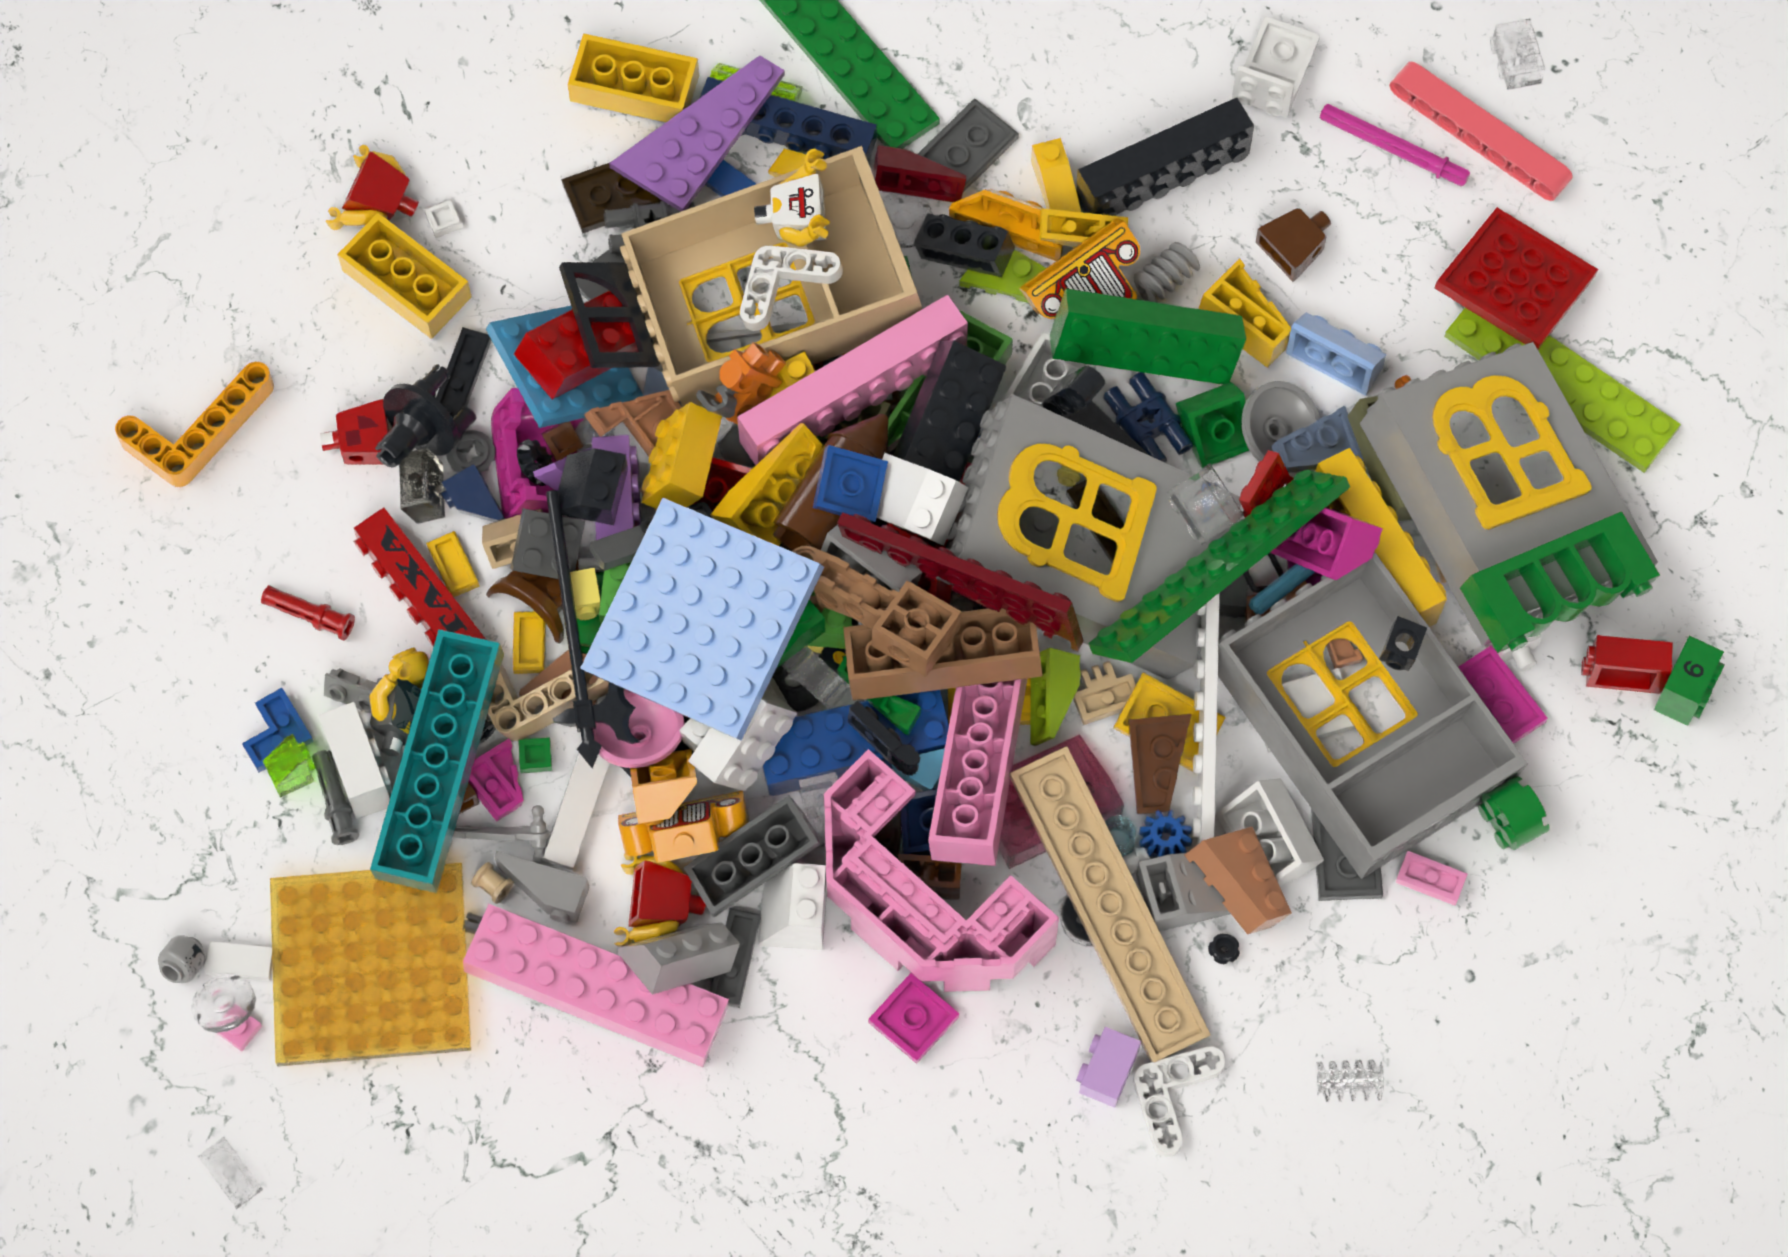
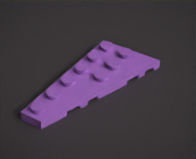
(690, 146)

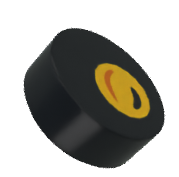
(832, 657)

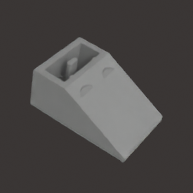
(1177, 892)

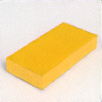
(453, 564)
(528, 643)

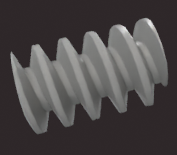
(1164, 270)

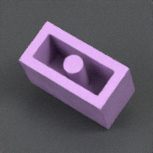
(1109, 1066)

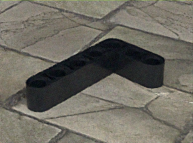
(1074, 401)

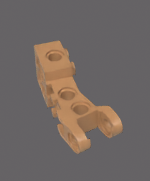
(904, 624)

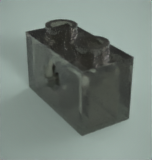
(422, 486)

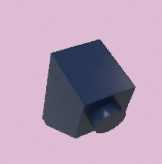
(471, 495)

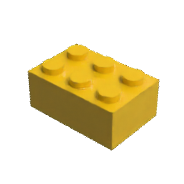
(681, 456)

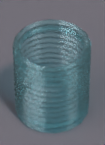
(1125, 825)

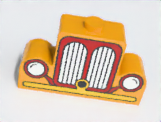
(1087, 268)
(690, 830)

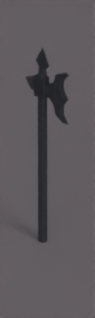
(615, 708)

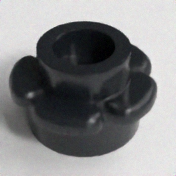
(1227, 941)

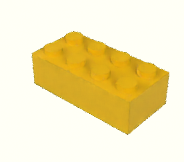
(632, 78)
(404, 275)

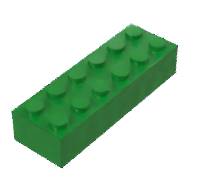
(1147, 337)

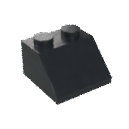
(593, 485)

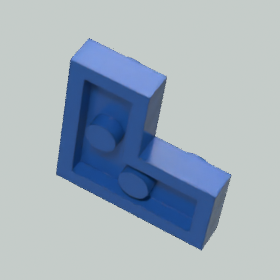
(281, 722)

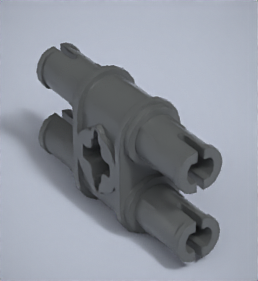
(636, 217)

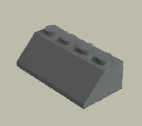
(752, 855)

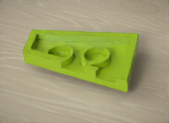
(1017, 273)

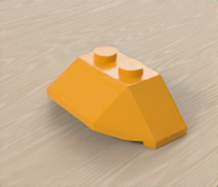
(1014, 215)

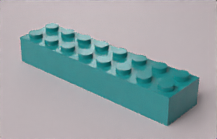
(437, 761)

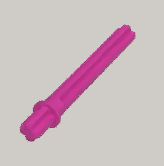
(1440, 166)

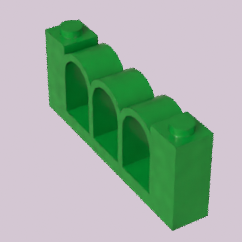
(1511, 625)

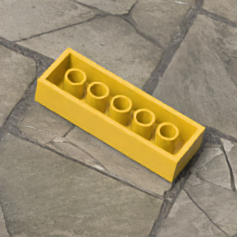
(1396, 546)

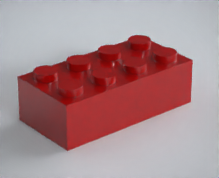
(557, 353)

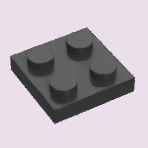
(535, 547)

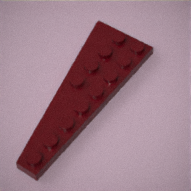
(992, 589)

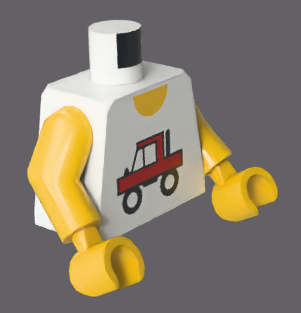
(798, 204)

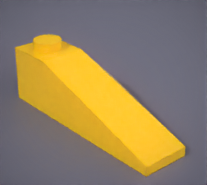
(769, 485)

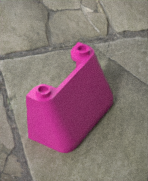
(510, 426)

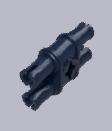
(1153, 408)

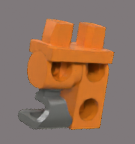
(745, 380)

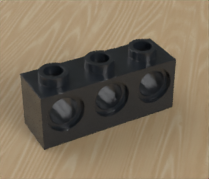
(953, 251)

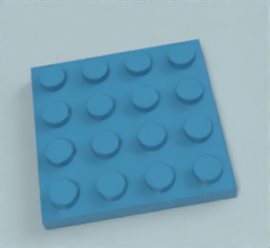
(600, 391)

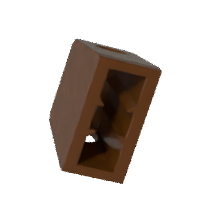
(1294, 240)

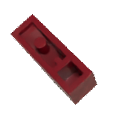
(914, 175)

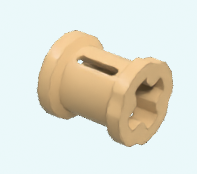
(492, 882)

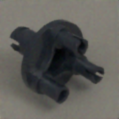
(420, 420)

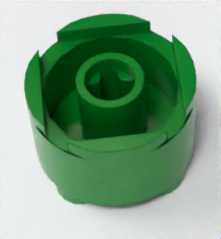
(1513, 814)

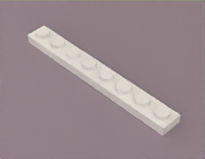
(1205, 731)

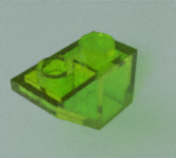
(289, 766)

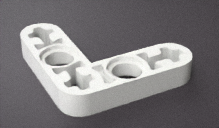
(773, 273)
(1166, 1082)

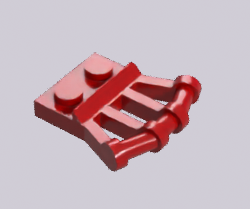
(1268, 477)

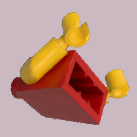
(376, 189)
(658, 899)

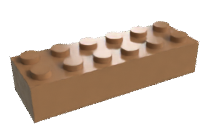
(984, 651)

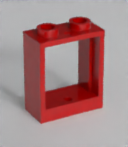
(1627, 664)

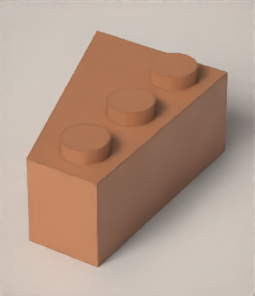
(1243, 878)

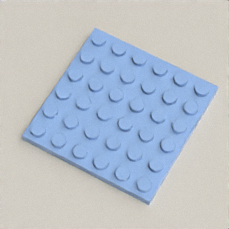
(702, 618)

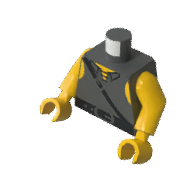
(394, 706)

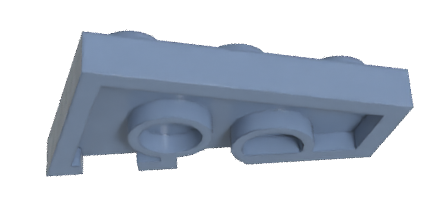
(1317, 442)

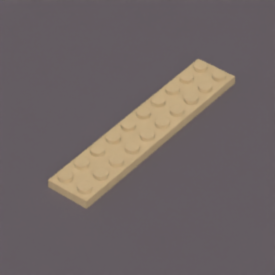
(1109, 905)

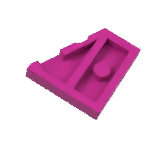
(496, 781)

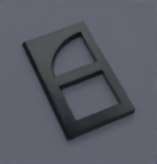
(616, 279)

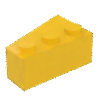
(1264, 325)

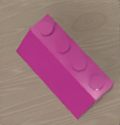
(1331, 543)

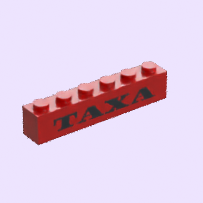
(411, 577)

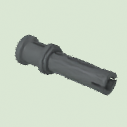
(337, 810)

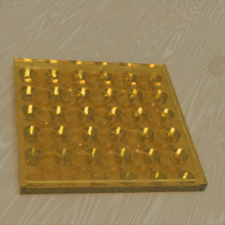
(368, 968)

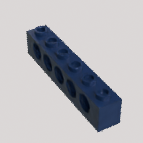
(804, 120)

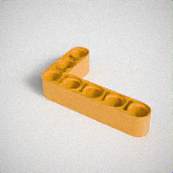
(200, 431)

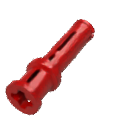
(319, 615)

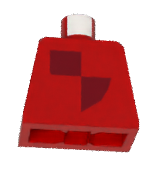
(358, 433)

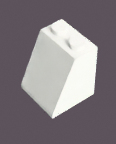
(794, 908)

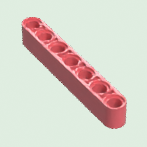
(1481, 131)

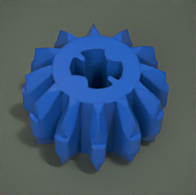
(1154, 831)

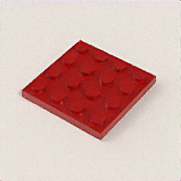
(1516, 278)

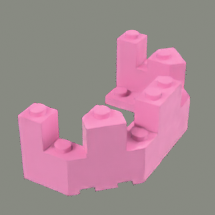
(904, 915)

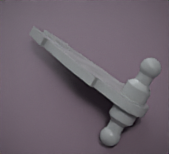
(535, 832)

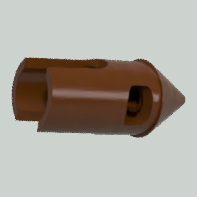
(808, 526)

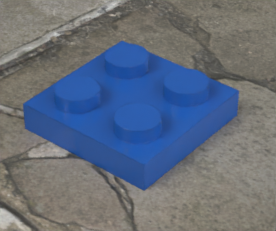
(850, 483)

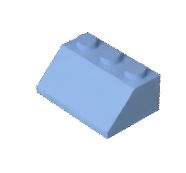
(1335, 352)

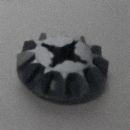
(527, 453)

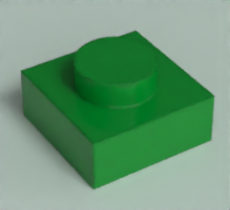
(535, 755)

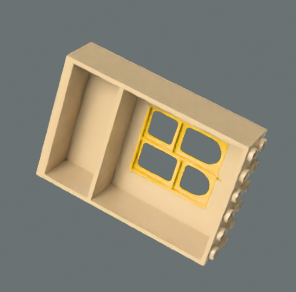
(722, 236)

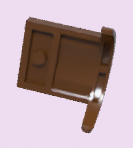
(537, 592)

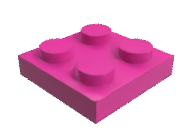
(913, 1018)

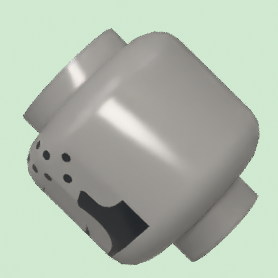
(181, 959)

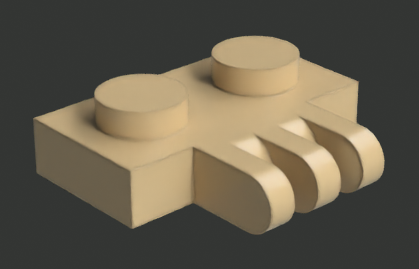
(1103, 694)

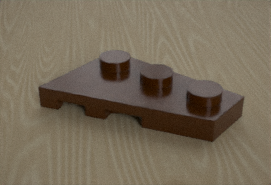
(1156, 757)

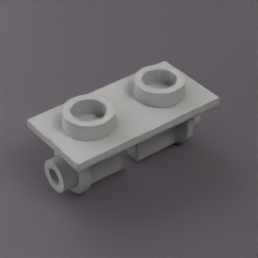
(344, 688)

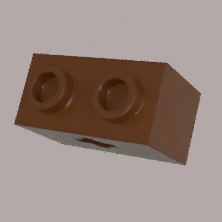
(940, 876)

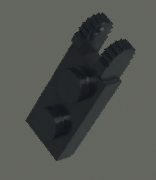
(883, 739)

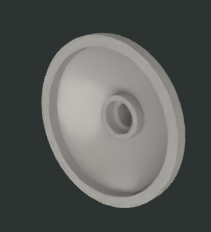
(1276, 406)

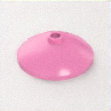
(651, 723)

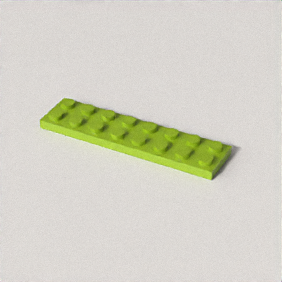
(1598, 401)

